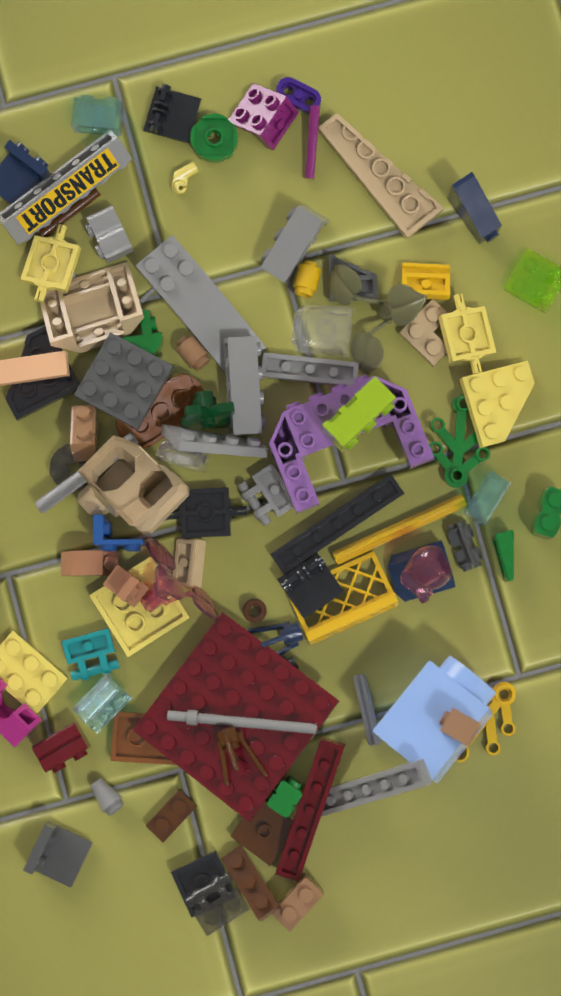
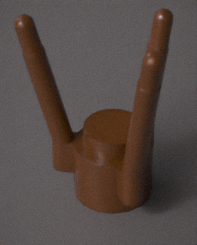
(228, 742)

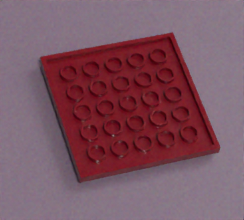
(240, 679)

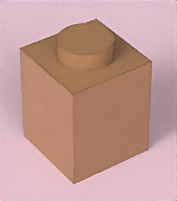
(459, 726)

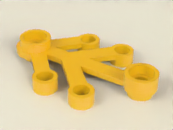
(496, 703)

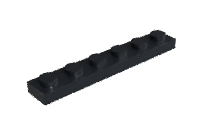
(337, 524)

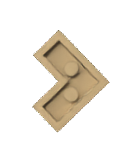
(421, 333)

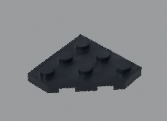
(35, 395)

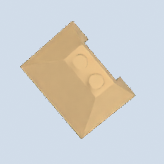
(92, 309)

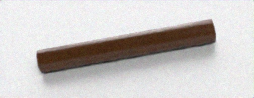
(75, 208)

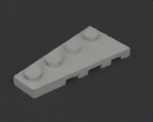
(208, 442)

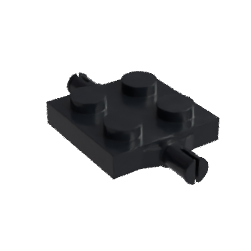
(207, 513)

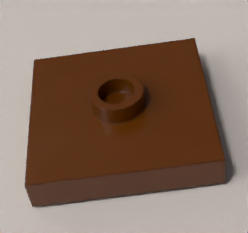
(264, 834)

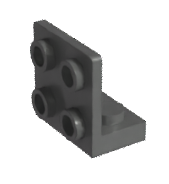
(58, 854)

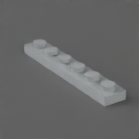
(377, 786)

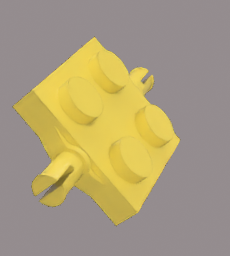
(51, 263)
(467, 334)

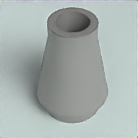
(107, 798)

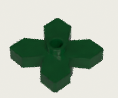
(206, 412)

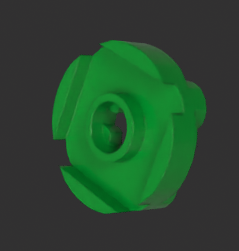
(222, 149)

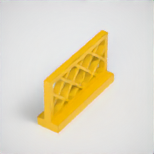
(356, 614)

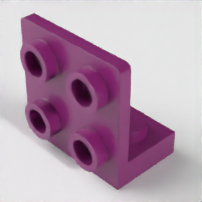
(264, 115)

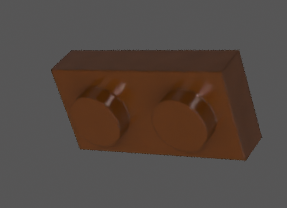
(171, 815)

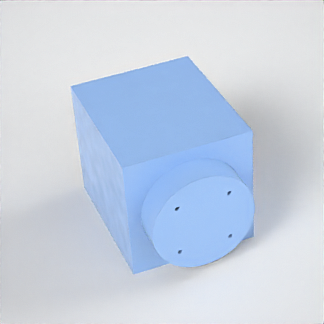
(414, 719)

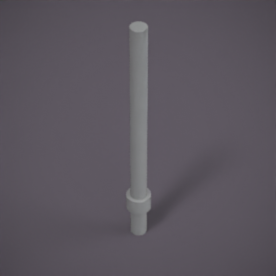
(193, 717)

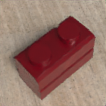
(61, 747)

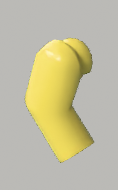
(181, 176)

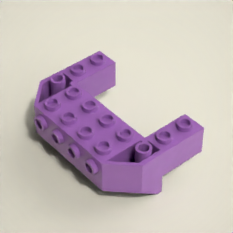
(300, 435)

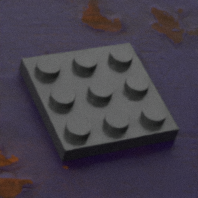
(124, 381)

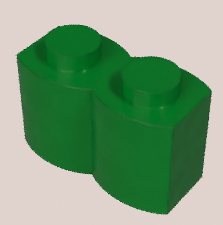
(547, 520)

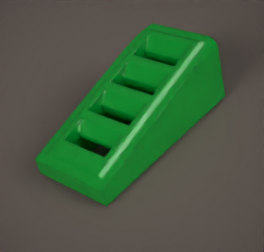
(504, 550)

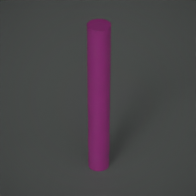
(312, 142)

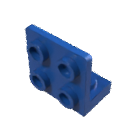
(103, 529)

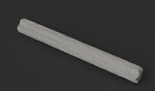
(67, 486)

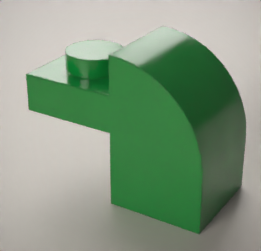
(148, 340)

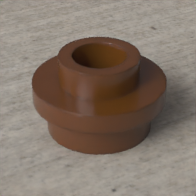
(262, 610)

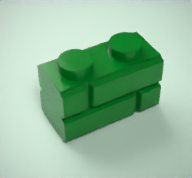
(285, 796)

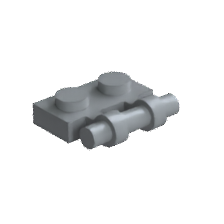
(274, 491)

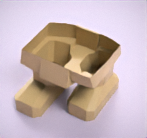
(130, 486)

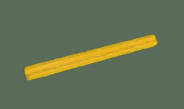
(399, 529)

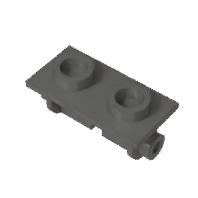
(469, 553)

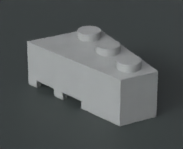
(293, 242)

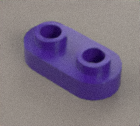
(300, 93)

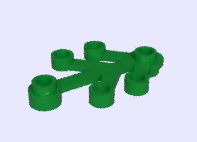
(457, 446)

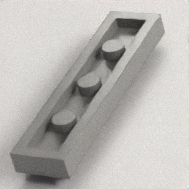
(309, 369)

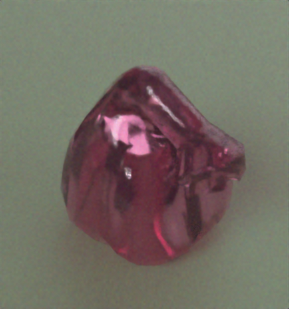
(426, 571)

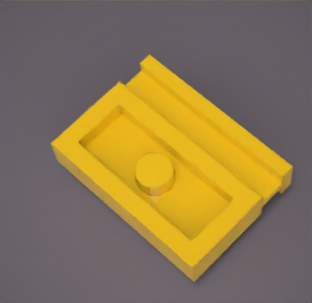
(427, 279)

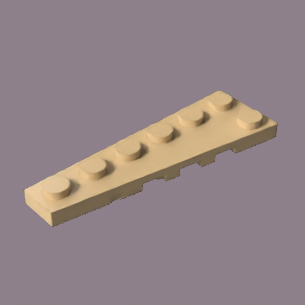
(392, 190)

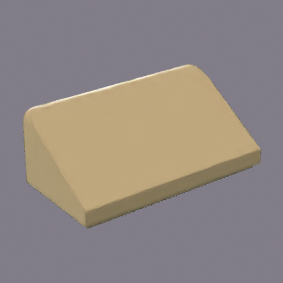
(189, 562)

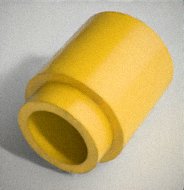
(307, 279)

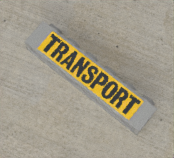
(64, 187)

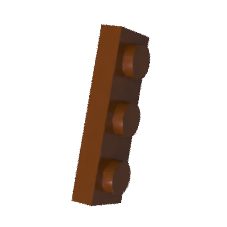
(250, 883)

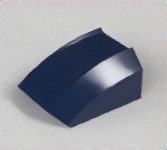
(397, 564)

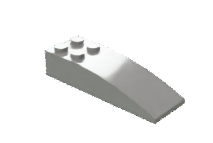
(193, 298)

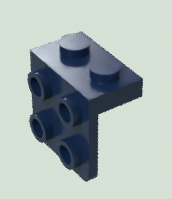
(20, 172)

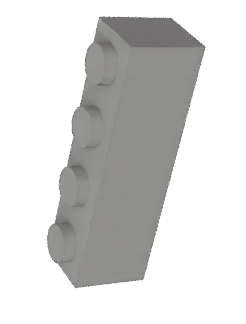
(243, 384)

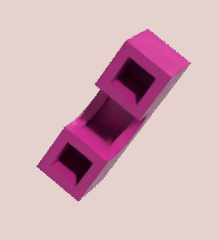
(16, 723)

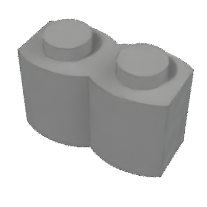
(109, 234)

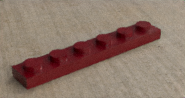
(310, 809)

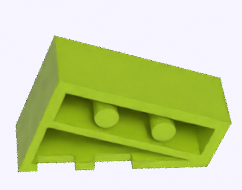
(359, 415)

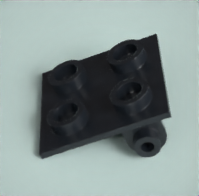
(172, 114)
(310, 585)

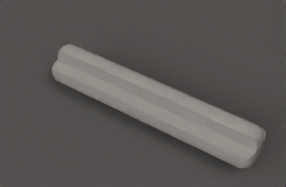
(366, 708)

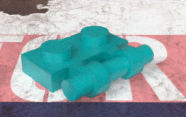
(87, 647)

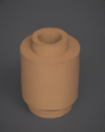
(192, 352)

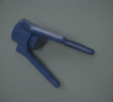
(290, 634)

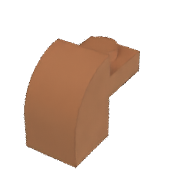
(88, 563)
(125, 586)

